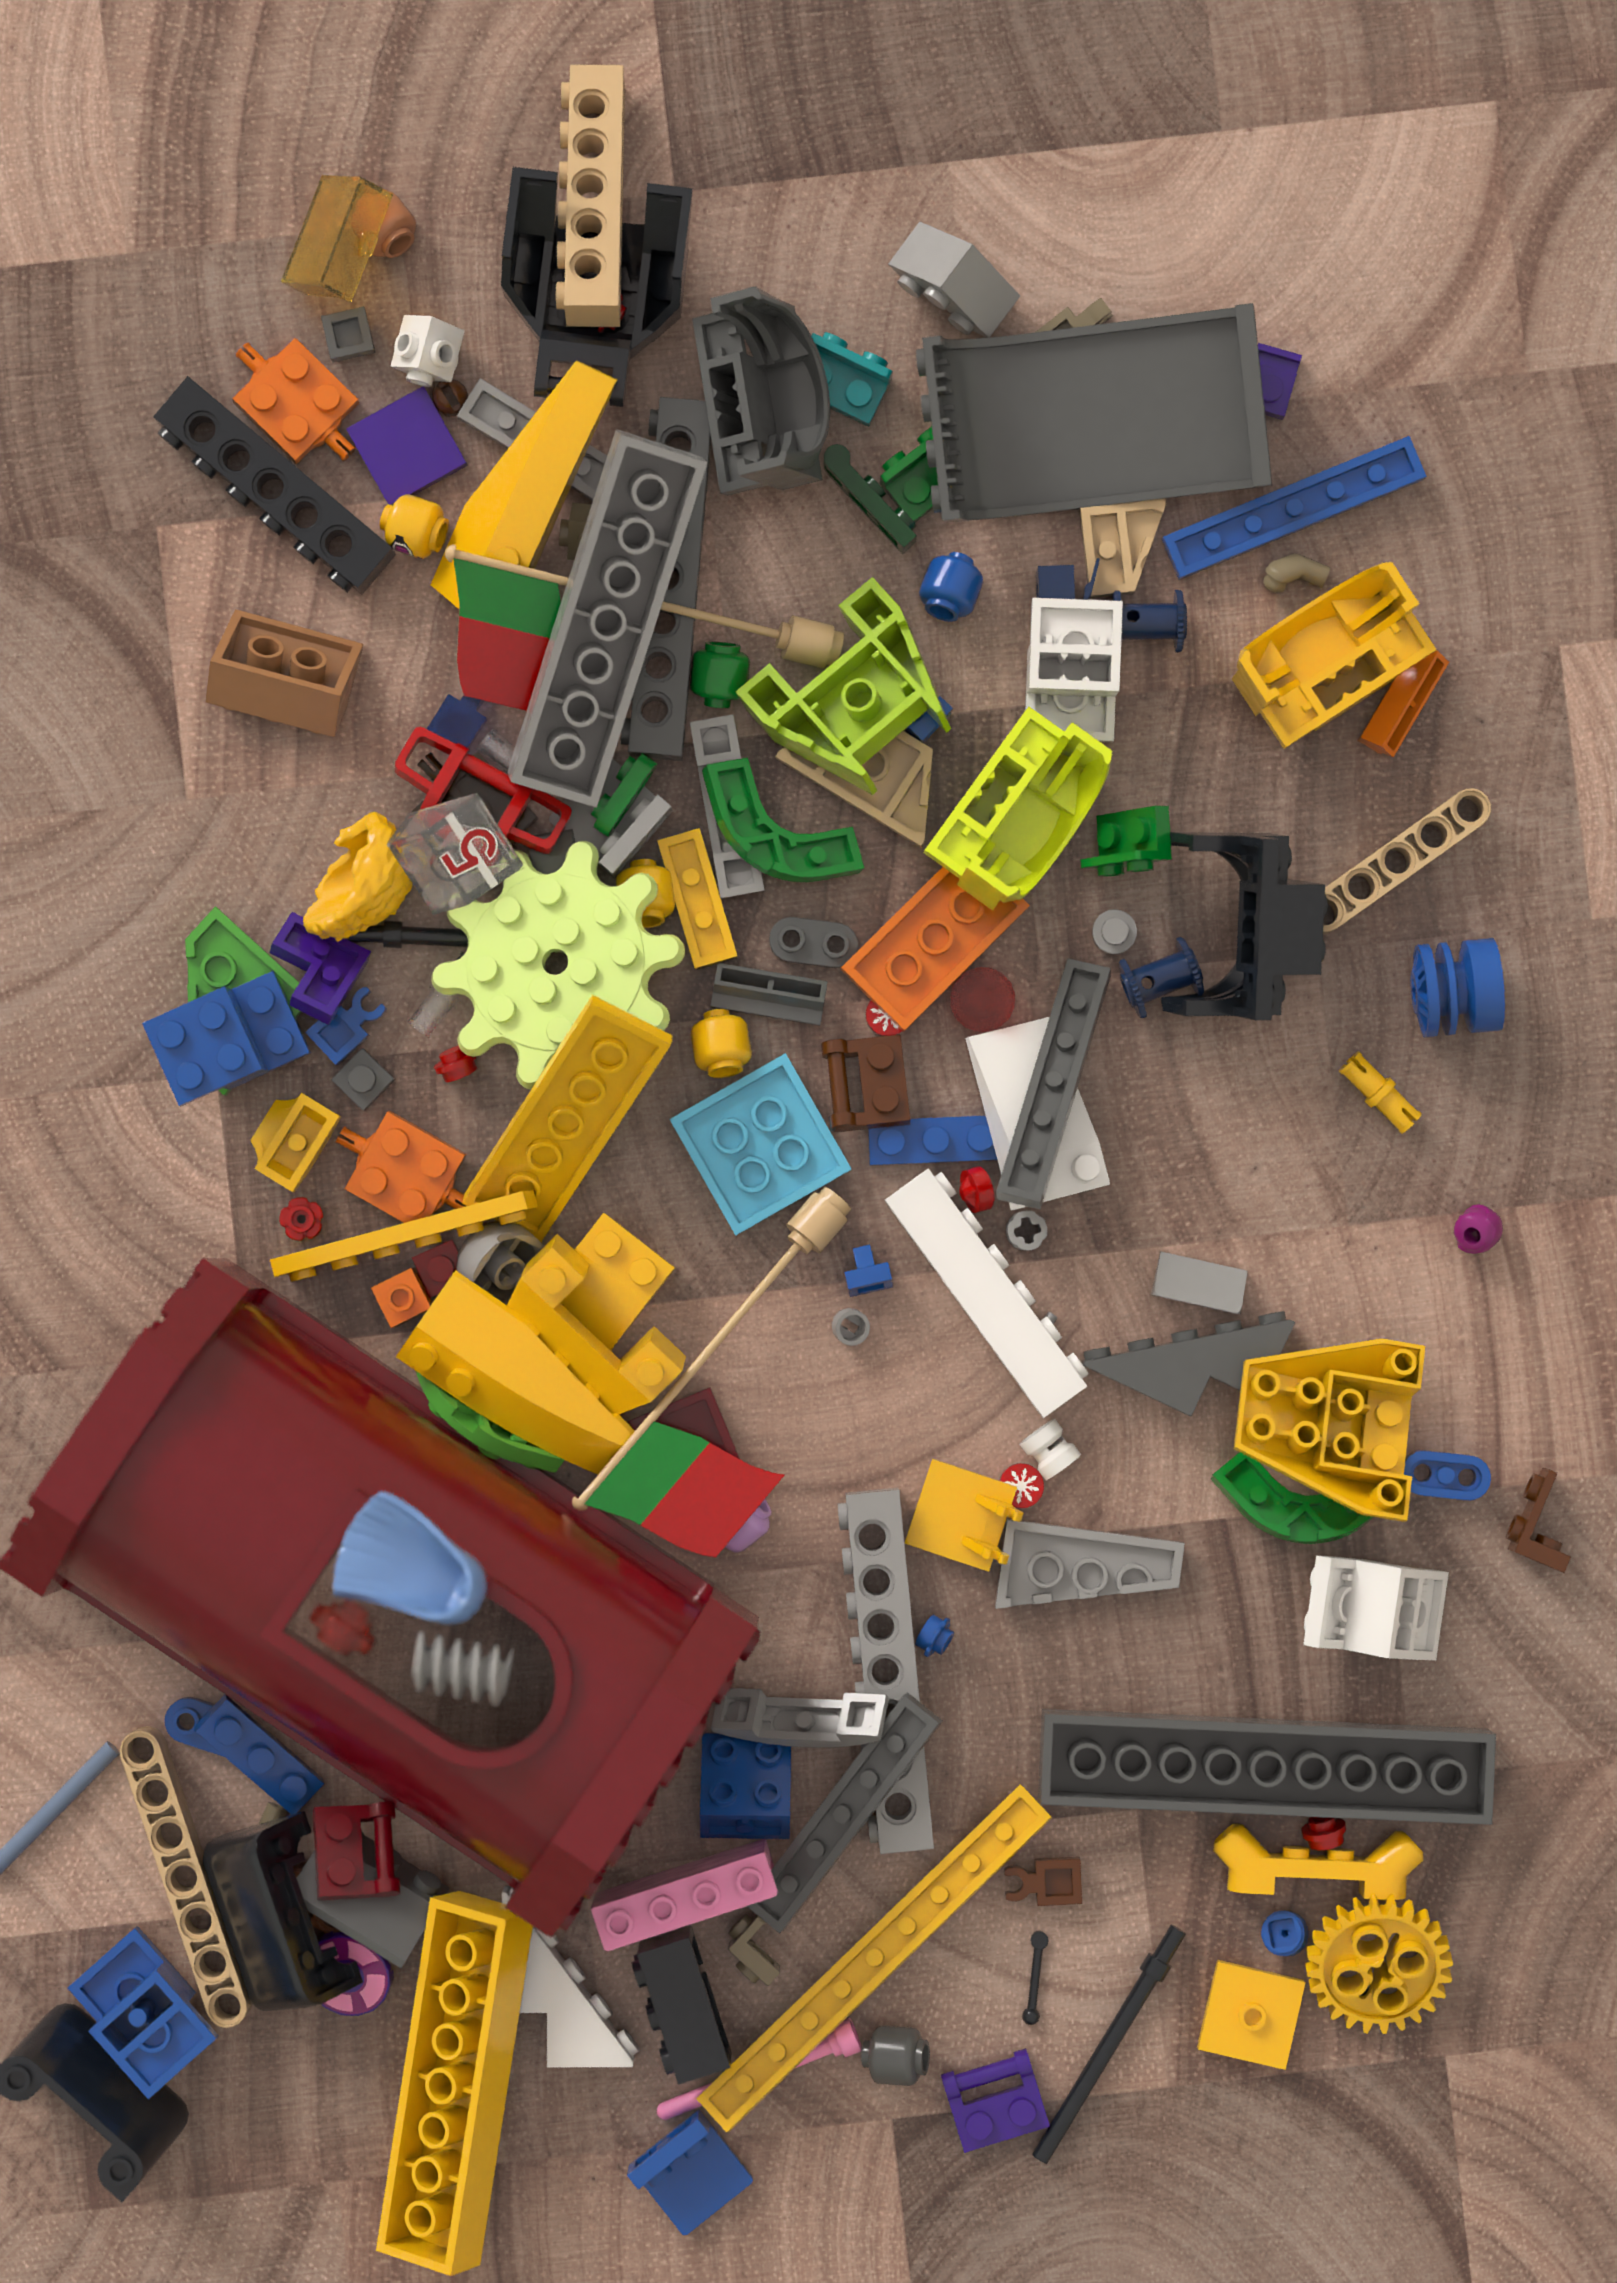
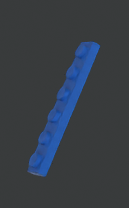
(1294, 507)

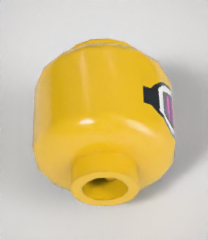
(414, 526)

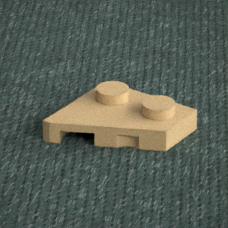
(1122, 540)

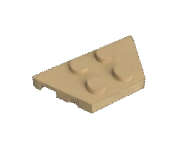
(900, 775)

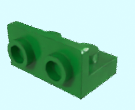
(910, 479)
(1131, 841)

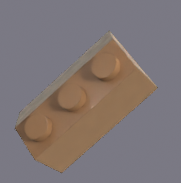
(283, 673)

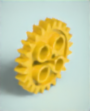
(1415, 1977)

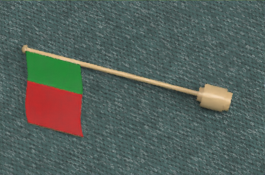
(512, 611)
(679, 1480)

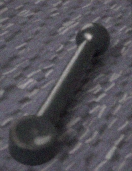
(1039, 1941)

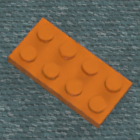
(927, 947)

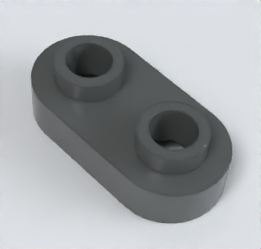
(813, 942)

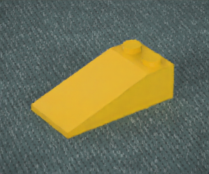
(618, 1281)

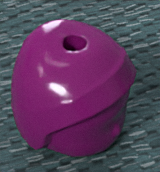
(1478, 1229)

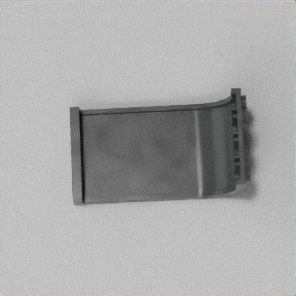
(1095, 415)

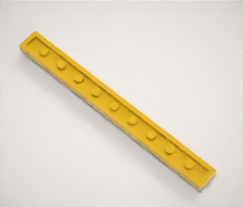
(874, 1958)

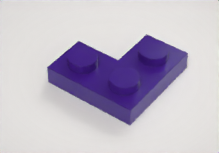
(328, 964)

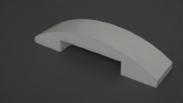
(716, 742)
(801, 1721)

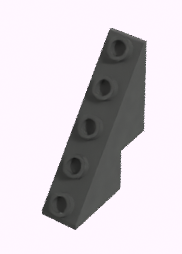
(1180, 1369)

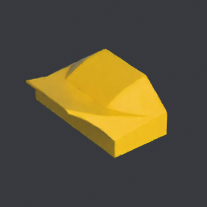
(292, 1139)

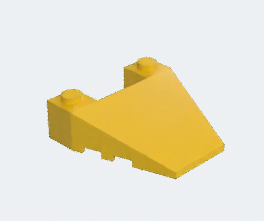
(620, 1382)

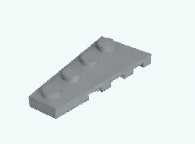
(1080, 1563)

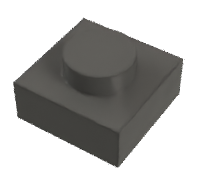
(348, 334)
(363, 1079)

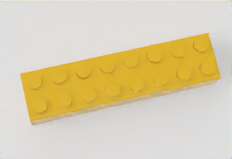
(454, 2083)

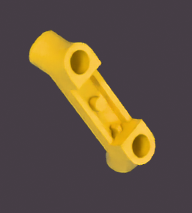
(1254, 1868)

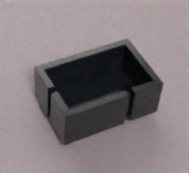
(682, 2005)

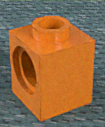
(402, 1297)

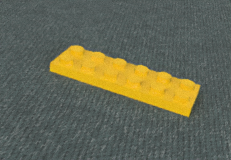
(571, 1112)

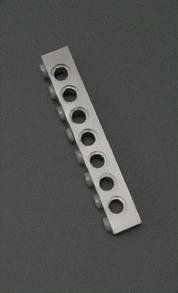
(883, 1507)

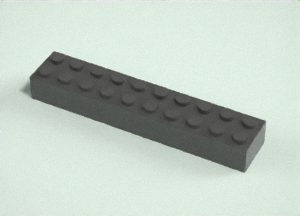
(1266, 1766)

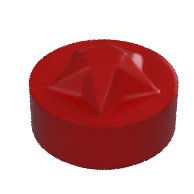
(976, 1189)

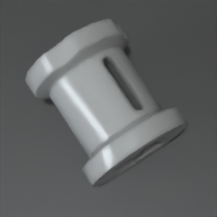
(1033, 1219)

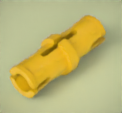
(1380, 1092)

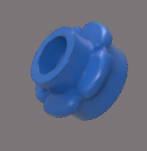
(935, 1636)

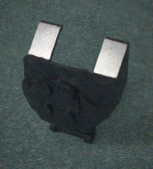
(650, 277)

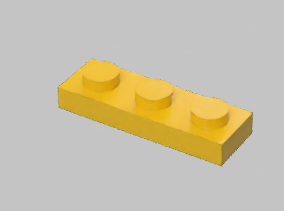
(697, 899)

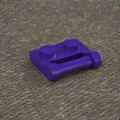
(997, 2114)

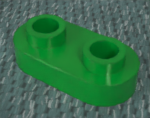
(633, 778)

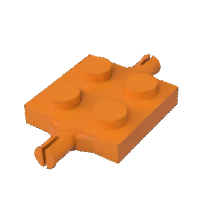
(295, 401)
(403, 1169)

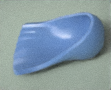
(407, 1564)

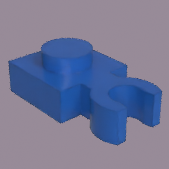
(345, 1030)

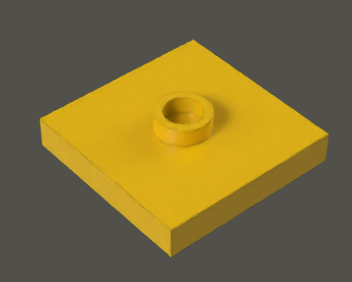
(1251, 2014)

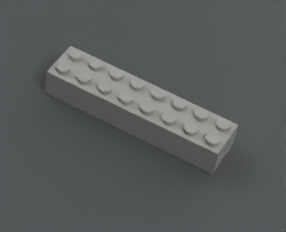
(606, 618)

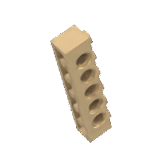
(594, 300)

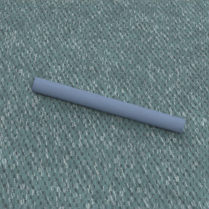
(57, 1804)

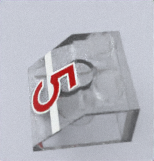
(453, 852)

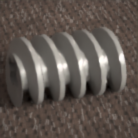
(461, 1669)

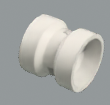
(1057, 1456)

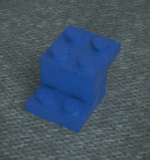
(226, 1038)
(142, 2012)

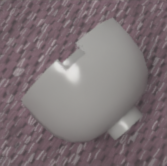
(497, 1257)

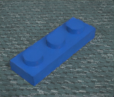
(932, 1141)
(259, 1755)

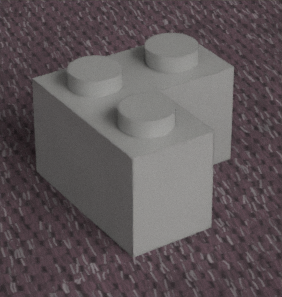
(954, 279)

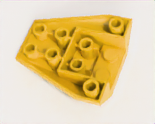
(1335, 1420)

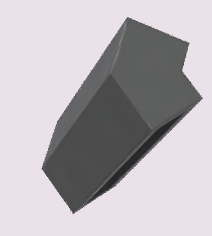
(769, 994)

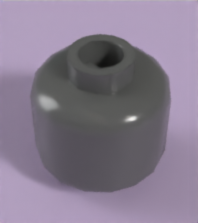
(896, 2055)

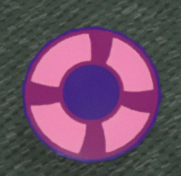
(374, 1972)

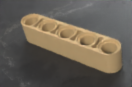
(1412, 848)

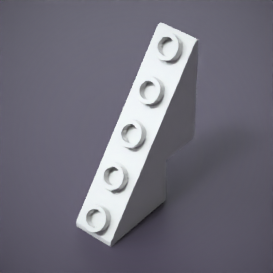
(576, 2021)

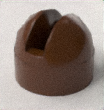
(441, 401)

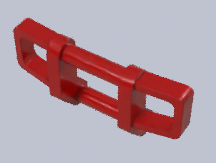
(459, 760)

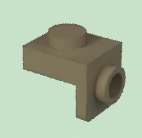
(753, 1961)

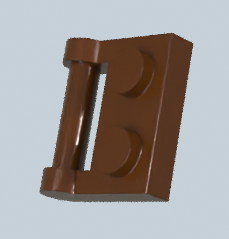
(881, 1083)

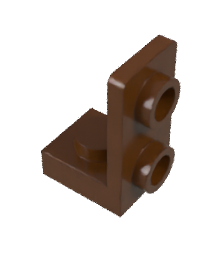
(1521, 1527)

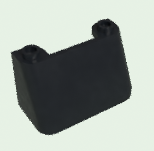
(269, 1918)
(90, 2082)

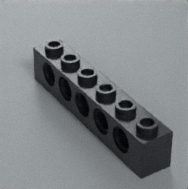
(193, 406)

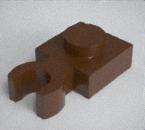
(1054, 1881)

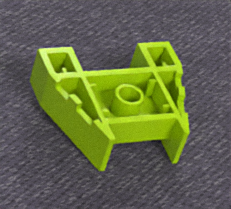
(857, 699)

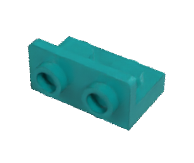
(853, 380)

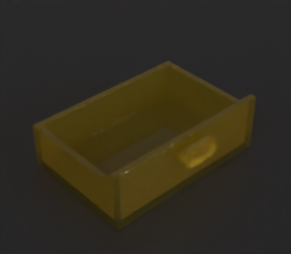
(337, 237)

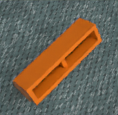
(1402, 705)

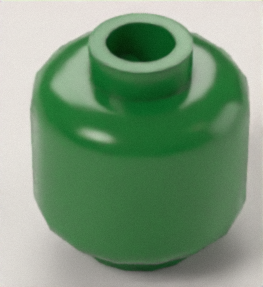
(718, 673)

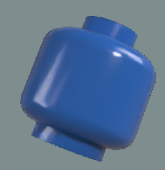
(951, 587)

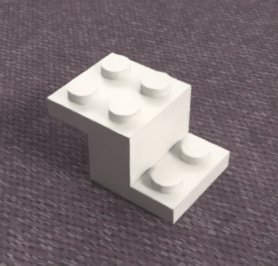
(1075, 663)
(1375, 1608)

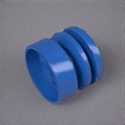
(1465, 987)

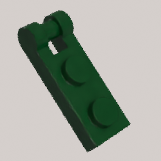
(868, 497)

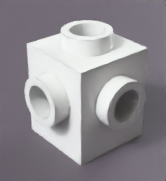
(427, 349)

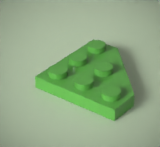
(226, 956)

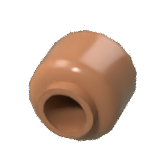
(396, 231)

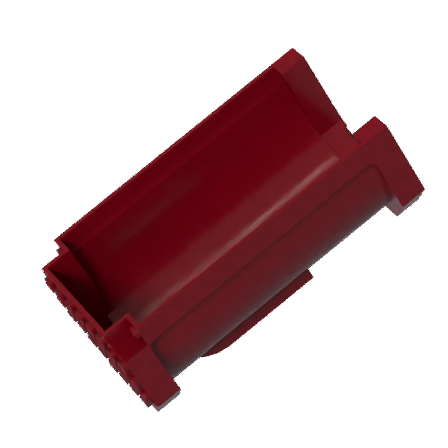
(223, 1491)

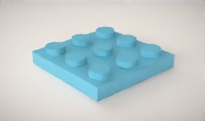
(760, 1144)

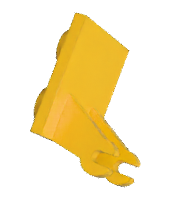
(962, 1515)

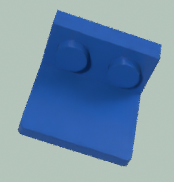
(744, 1789)
(690, 2173)

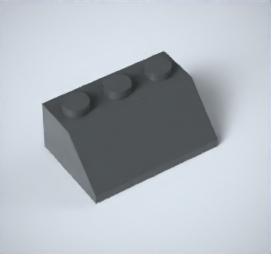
(382, 1923)

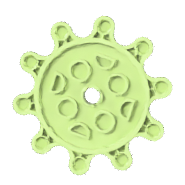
(546, 914)

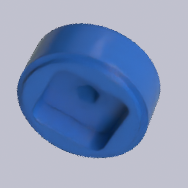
(1285, 1933)

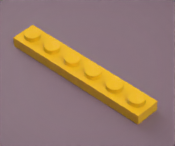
(421, 1231)

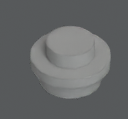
(1114, 931)

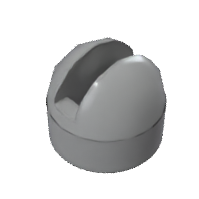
(843, 1333)

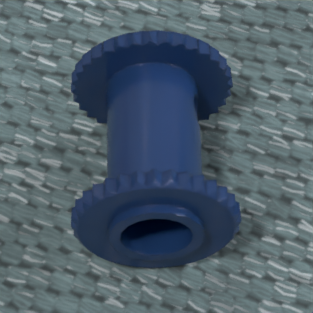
(1155, 620)
(1166, 975)

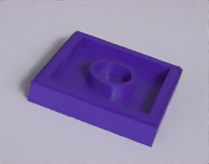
(407, 446)

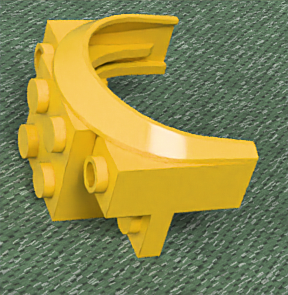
(1332, 653)

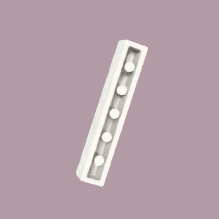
(986, 1293)

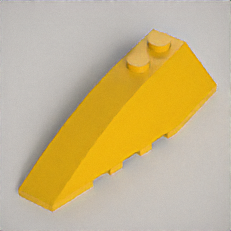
(527, 487)
(508, 1375)

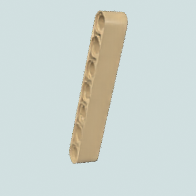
(188, 1853)

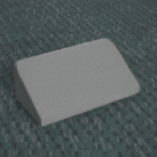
(1199, 1283)

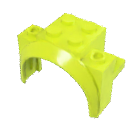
(1019, 818)

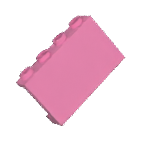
(684, 1895)

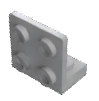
(632, 833)

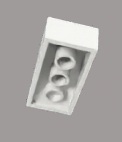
(1003, 1070)

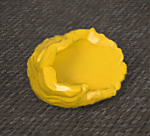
(361, 884)

